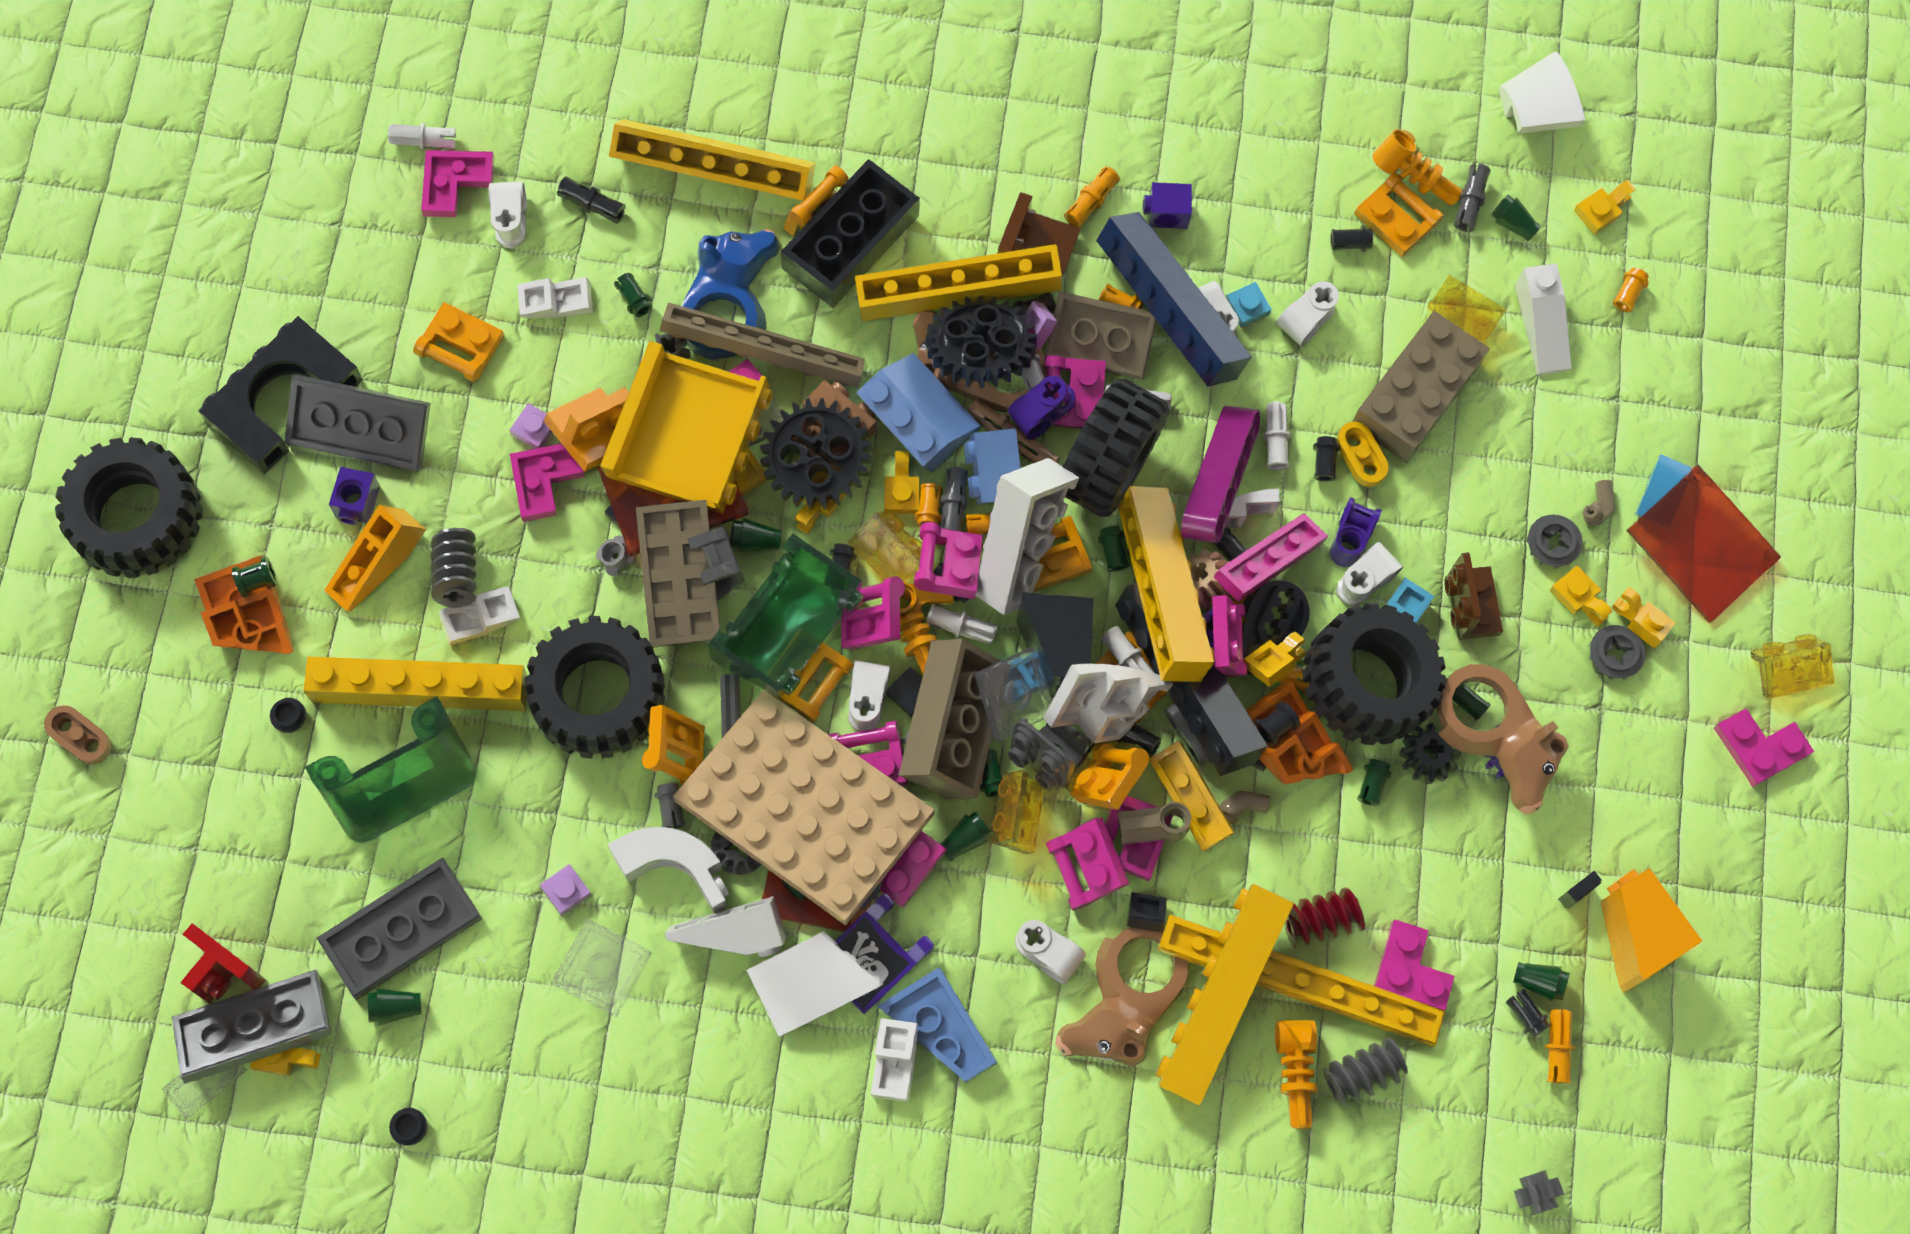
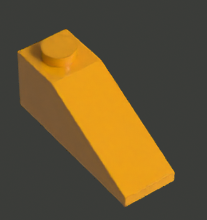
(374, 555)

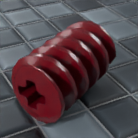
(1323, 915)

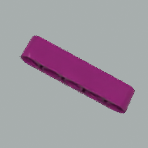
(1220, 474)

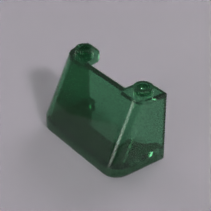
(787, 619)
(401, 781)

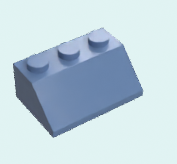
(919, 411)

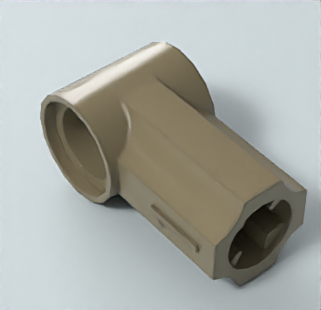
(1149, 824)

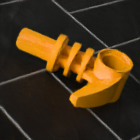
(1398, 153)
(911, 622)
(1297, 1040)

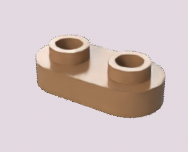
(79, 736)

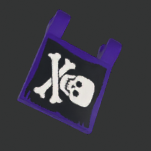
(879, 951)

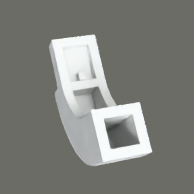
(672, 848)

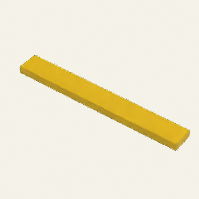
(1314, 985)

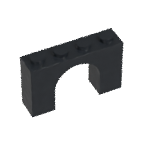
(292, 352)

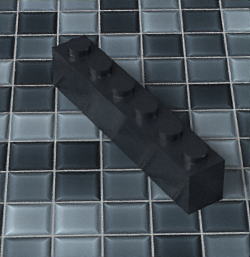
(1207, 706)

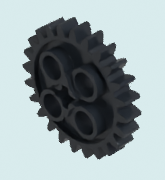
(981, 341)
(835, 430)

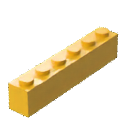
(712, 159)
(938, 284)
(1165, 584)
(415, 682)
(1224, 994)

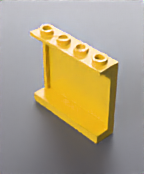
(686, 429)

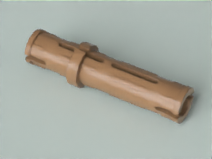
(982, 412)

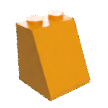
(1644, 927)

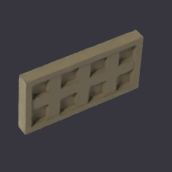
(675, 597)

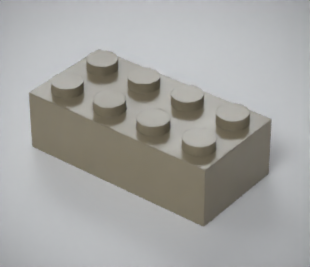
(1421, 385)
(949, 723)

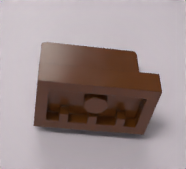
(1032, 230)
(1473, 599)

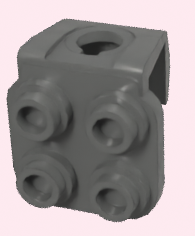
(721, 560)
(1041, 752)

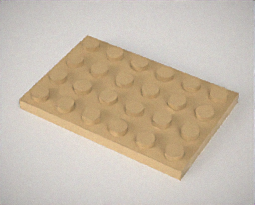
(804, 806)

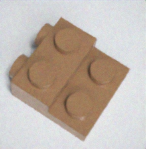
(838, 393)

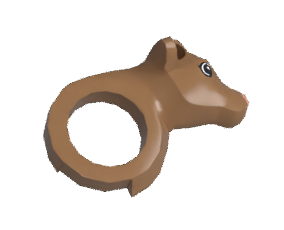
(988, 395)
(1523, 746)
(1124, 1018)

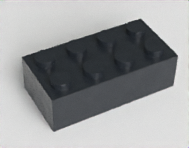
(850, 233)

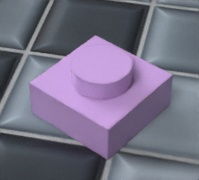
(1043, 321)
(531, 427)
(565, 890)

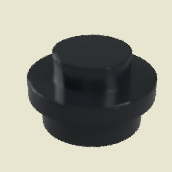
(288, 715)
(408, 1126)

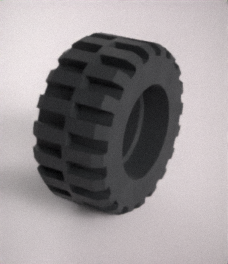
(1114, 446)
(106, 472)
(576, 647)
(1405, 651)

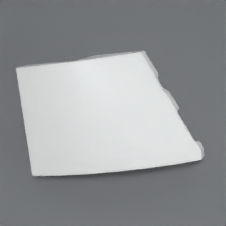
(1543, 97)
(1103, 699)
(809, 982)

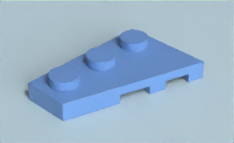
(942, 1024)

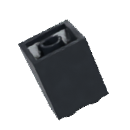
(1058, 630)

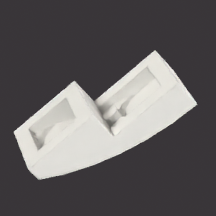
(555, 300)
(1252, 503)
(485, 615)
(895, 1060)

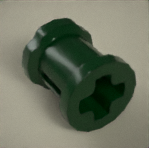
(254, 576)

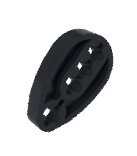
(1258, 612)

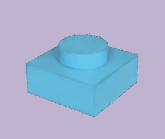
(1249, 304)
(1410, 599)

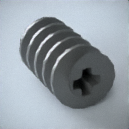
(453, 567)
(1365, 1071)

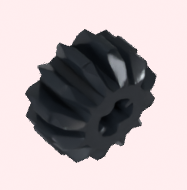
(1420, 762)

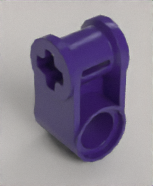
(1040, 408)
(1354, 528)

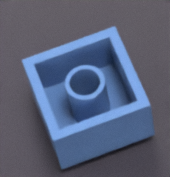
(991, 457)

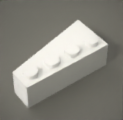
(1021, 531)

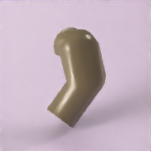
(1603, 507)
(1242, 801)

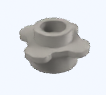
(609, 549)

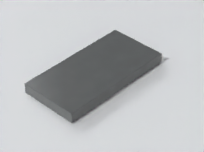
(357, 423)
(399, 928)
(250, 1026)

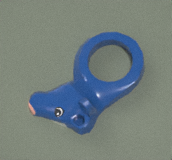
(725, 272)

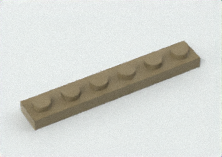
(762, 345)

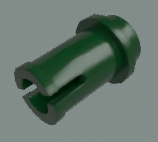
(637, 301)
(1113, 547)
(1470, 701)
(992, 775)
(1374, 782)

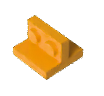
(587, 425)

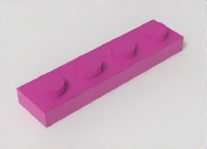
(1270, 557)

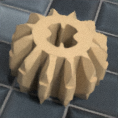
(1203, 572)

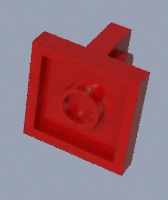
(215, 968)

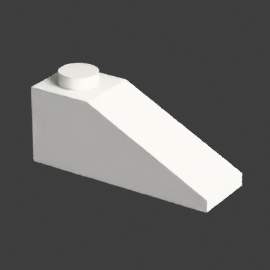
(1545, 317)
(736, 930)

